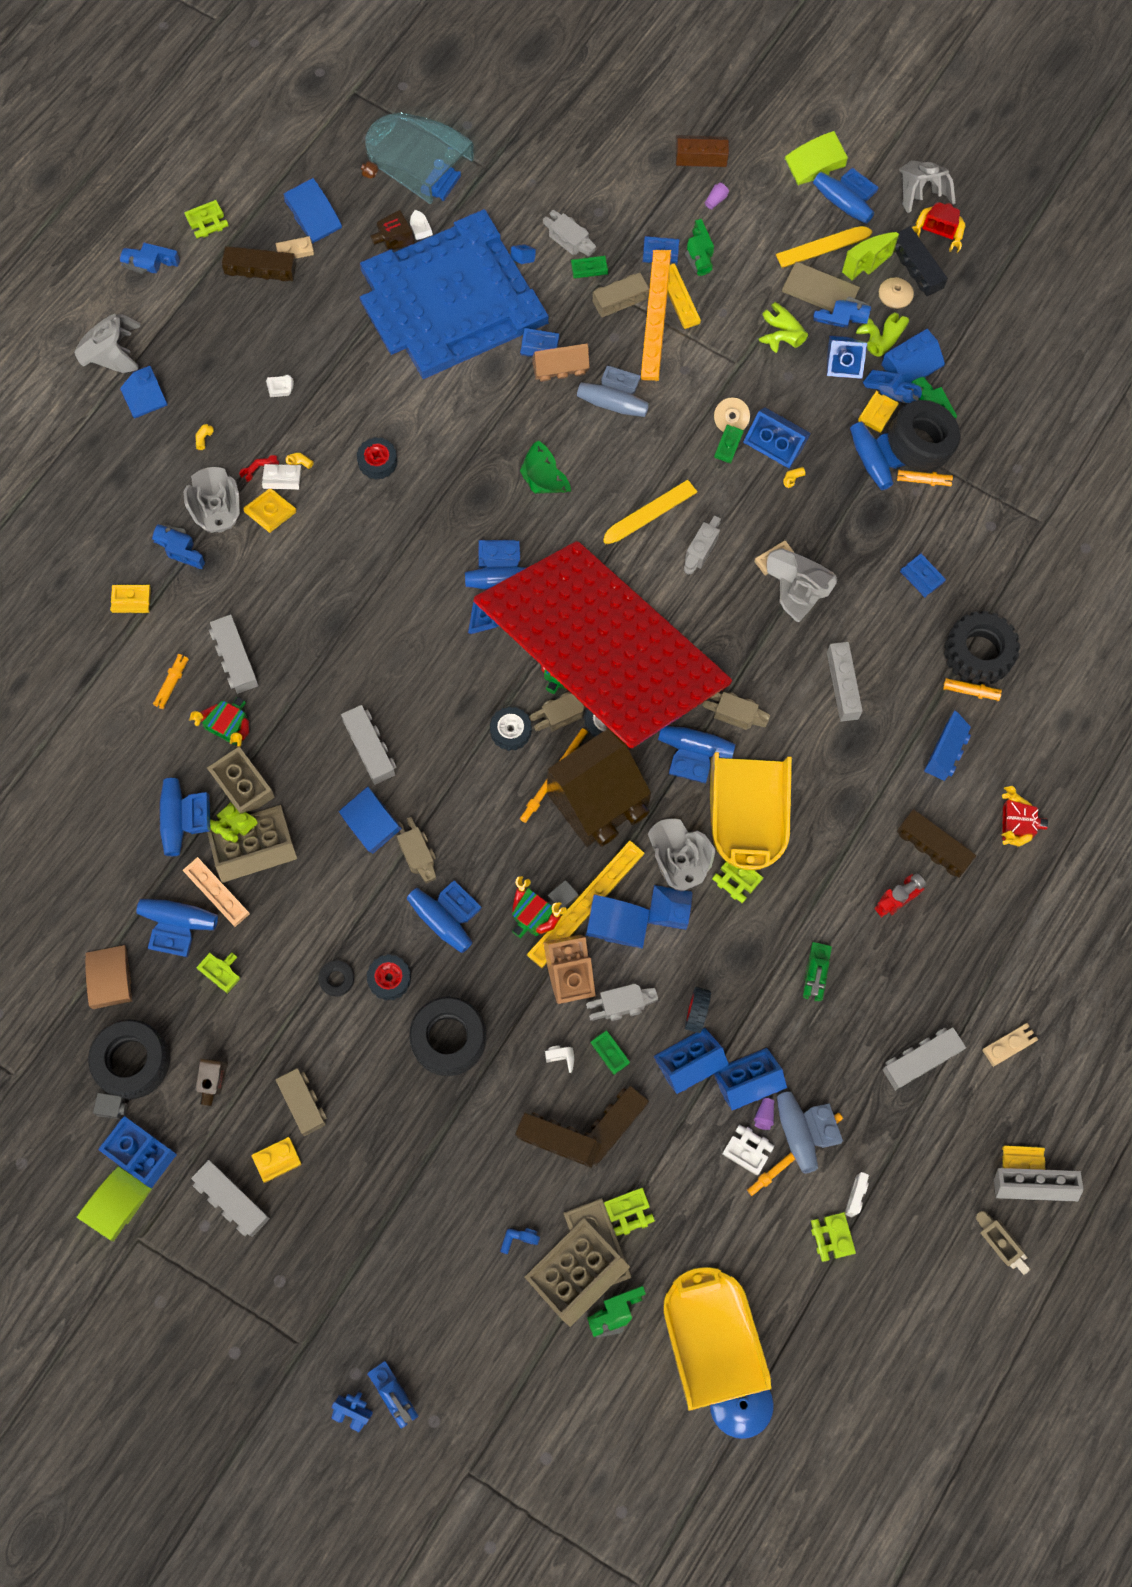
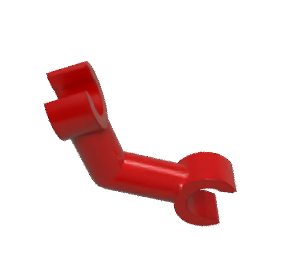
(258, 462)

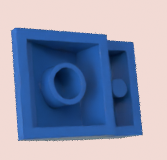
(312, 210)
(370, 820)
(617, 921)
(137, 1152)

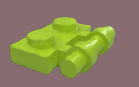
(203, 215)
(239, 823)
(745, 878)
(628, 1205)
(838, 1235)

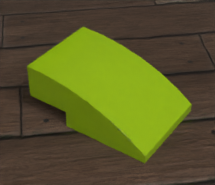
(816, 156)
(869, 254)
(114, 1203)

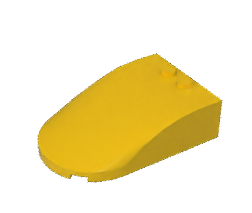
(750, 810)
(714, 1338)

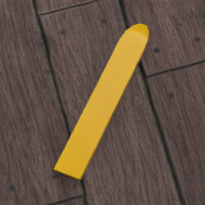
(823, 245)
(649, 512)

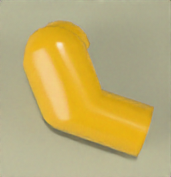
(201, 434)
(298, 459)
(790, 477)

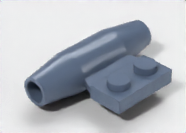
(615, 393)
(807, 1129)

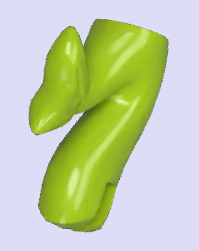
(893, 328)
(793, 334)

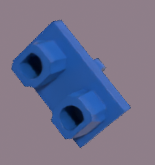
(353, 1408)

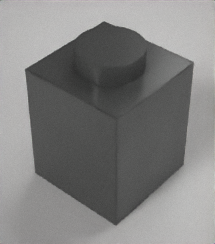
(563, 893)
(110, 1106)

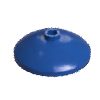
(747, 1421)

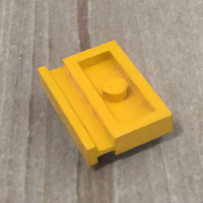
(878, 412)
(130, 598)
(1023, 1157)
(276, 1160)

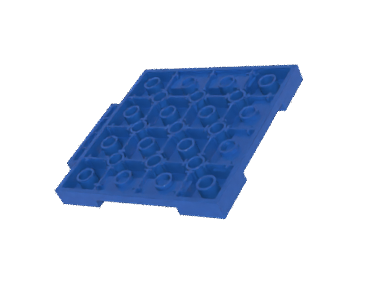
(450, 296)

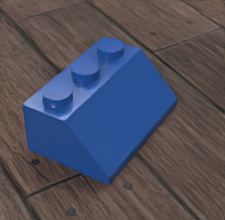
(915, 357)
(776, 437)
(949, 747)
(691, 1060)
(750, 1079)

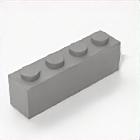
(234, 654)
(844, 681)
(368, 744)
(924, 1058)
(1038, 1184)
(230, 1199)

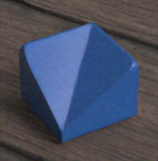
(523, 254)

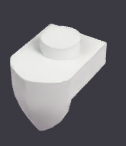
(420, 225)
(280, 385)
(556, 1053)

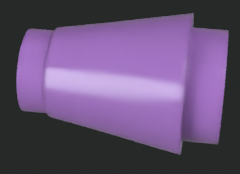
(717, 195)
(765, 1115)

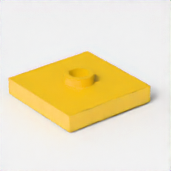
(270, 510)

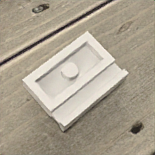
(281, 476)
(859, 1188)

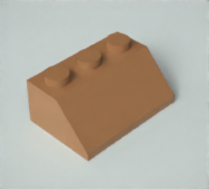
(561, 362)

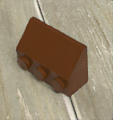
(702, 151)

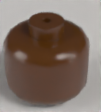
(369, 169)

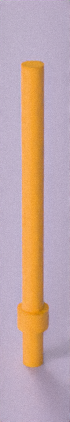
(533, 804)
(765, 1178)

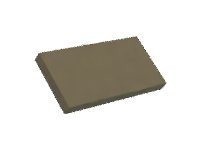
(817, 287)
(598, 1218)

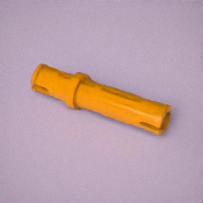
(927, 478)
(174, 674)
(972, 689)

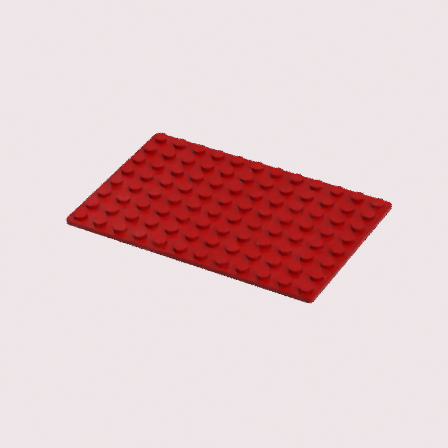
(603, 643)

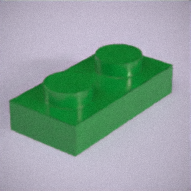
(589, 267)
(728, 443)
(610, 1052)

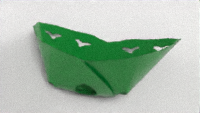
(540, 475)

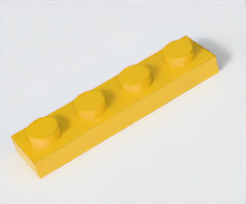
(681, 300)

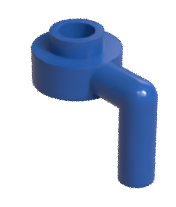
(529, 1236)

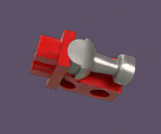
(900, 895)

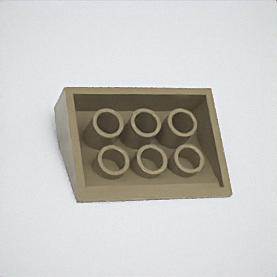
(260, 849)
(577, 1272)

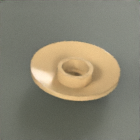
(894, 298)
(730, 405)

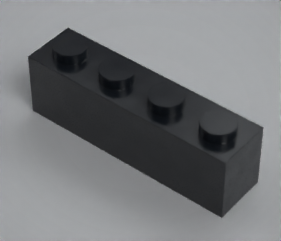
(919, 262)

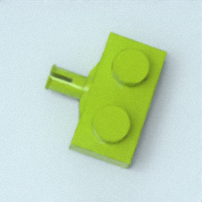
(219, 971)

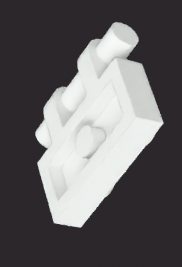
(745, 1155)

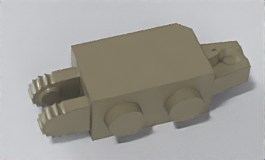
(737, 711)
(559, 712)
(416, 852)
(1003, 1242)

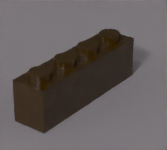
(259, 263)
(936, 844)
(617, 1120)
(557, 1139)

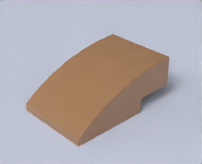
(569, 968)
(108, 977)

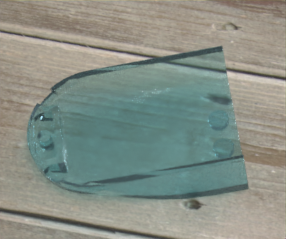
(415, 150)

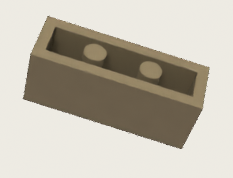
(620, 294)
(301, 1101)

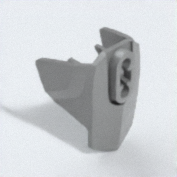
(917, 174)
(101, 344)
(212, 499)
(800, 581)
(675, 844)

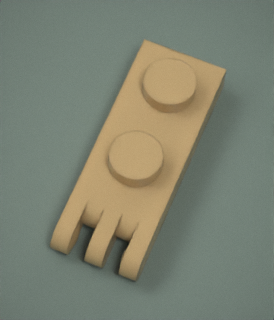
(1009, 1045)

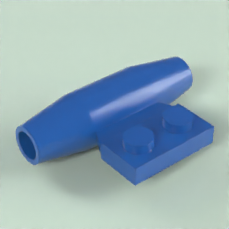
(848, 193)
(875, 455)
(501, 563)
(694, 751)
(181, 815)
(446, 913)
(174, 924)

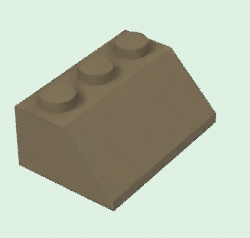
(241, 781)

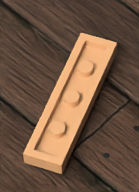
(216, 892)

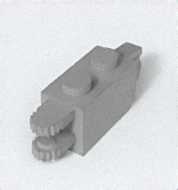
(569, 234)
(702, 545)
(622, 1001)

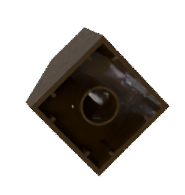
(599, 789)

